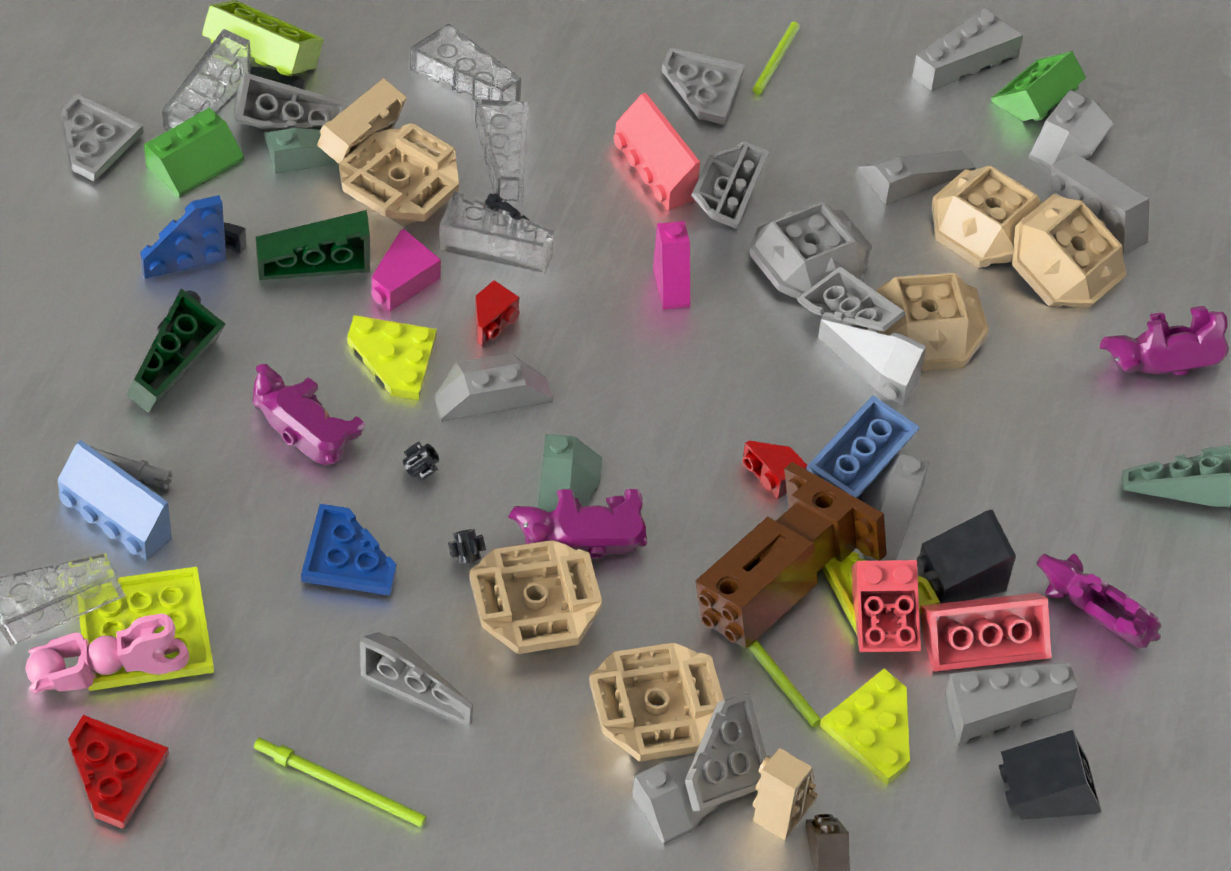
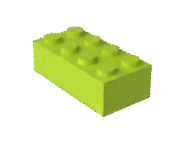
(270, 38)

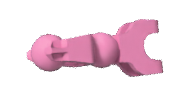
(133, 648)

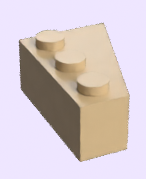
(369, 114)
(783, 793)

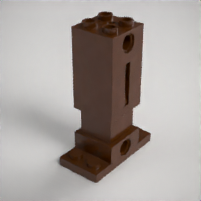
(782, 557)

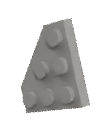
(703, 82)
(96, 135)
(727, 756)

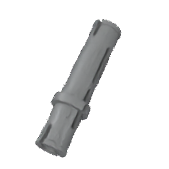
(140, 470)

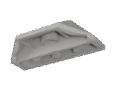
(1073, 127)
(729, 182)
(490, 387)

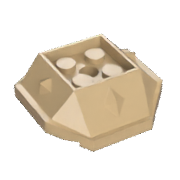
(401, 174)
(980, 213)
(1067, 253)
(940, 315)
(536, 595)
(661, 675)

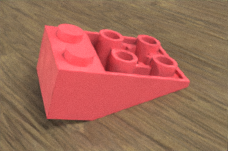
(886, 605)

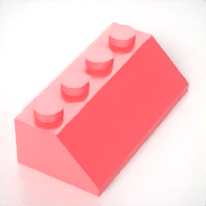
(657, 152)
(986, 631)

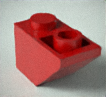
(494, 311)
(768, 464)

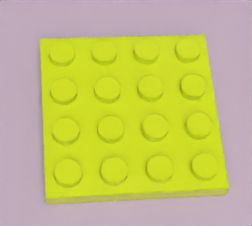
(163, 592)

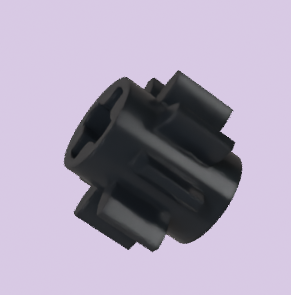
(421, 460)
(467, 546)

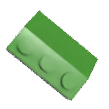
(1040, 86)
(193, 152)

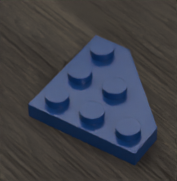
(189, 242)
(346, 554)

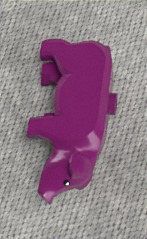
(1172, 348)
(301, 418)
(587, 528)
(1100, 600)

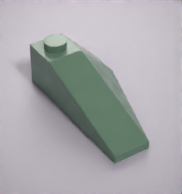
(296, 150)
(568, 466)
(1195, 479)

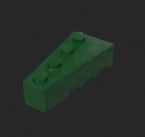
(316, 249)
(178, 345)

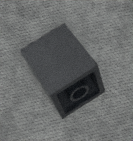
(968, 560)
(1049, 778)

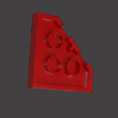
(114, 768)

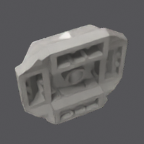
(808, 247)

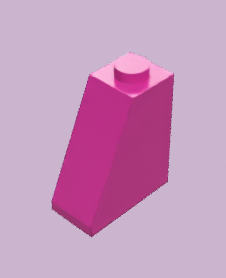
(672, 265)
(404, 271)

